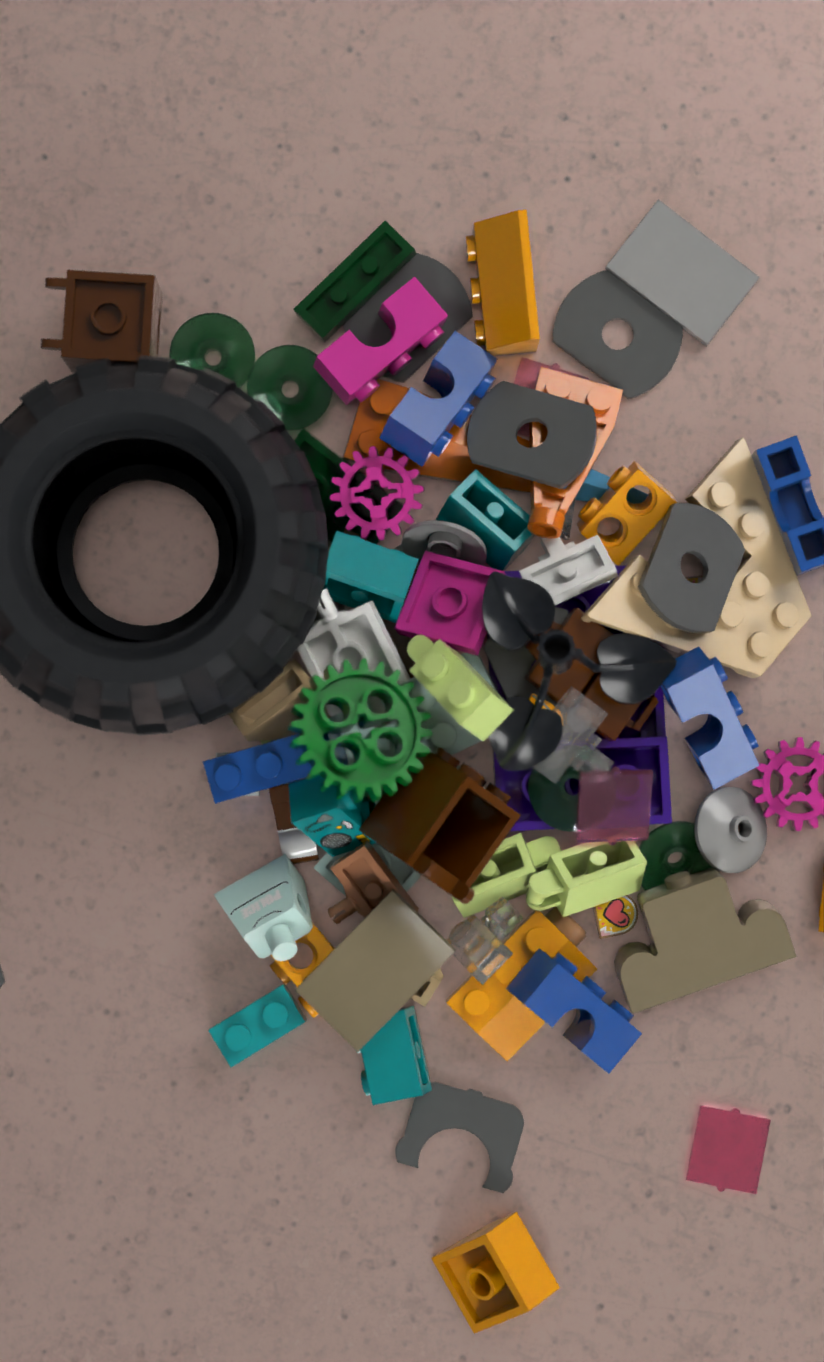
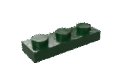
(355, 281)

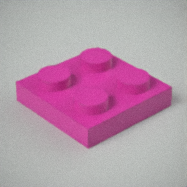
(446, 602)

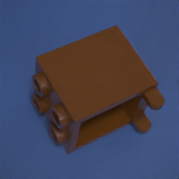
(107, 317)
(443, 823)

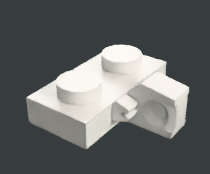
(570, 567)

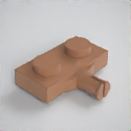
(365, 882)

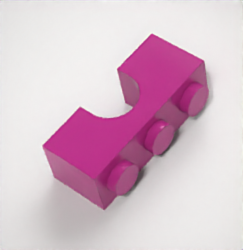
(355, 367)

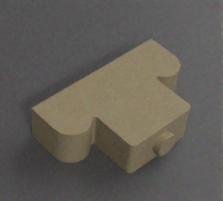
(697, 940)

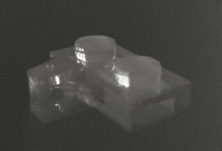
(578, 740)
(480, 942)

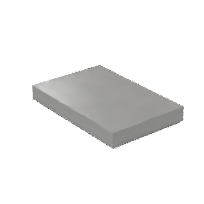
(682, 272)

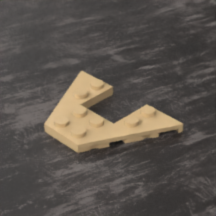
(764, 599)

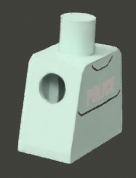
(269, 908)

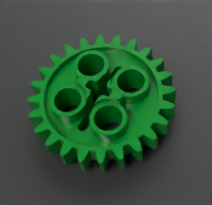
(370, 767)

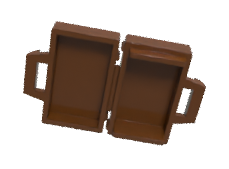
(588, 637)

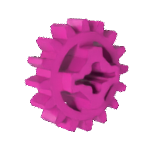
(376, 473)
(783, 770)

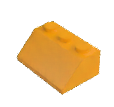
(504, 284)
(494, 1010)

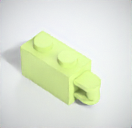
(457, 686)
(509, 871)
(587, 877)

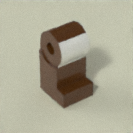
(293, 841)

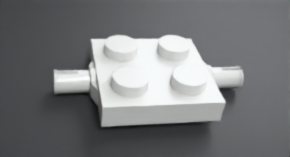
(352, 637)

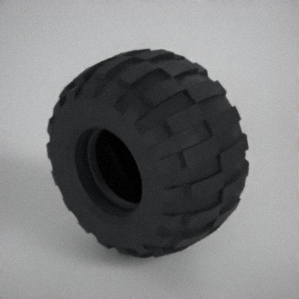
(226, 452)

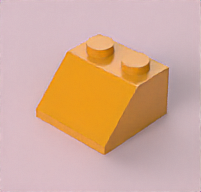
(496, 1273)

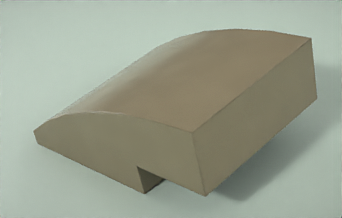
(375, 970)

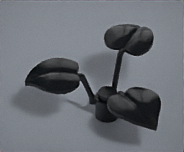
(520, 611)

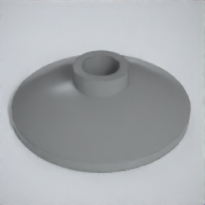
(443, 539)
(718, 830)

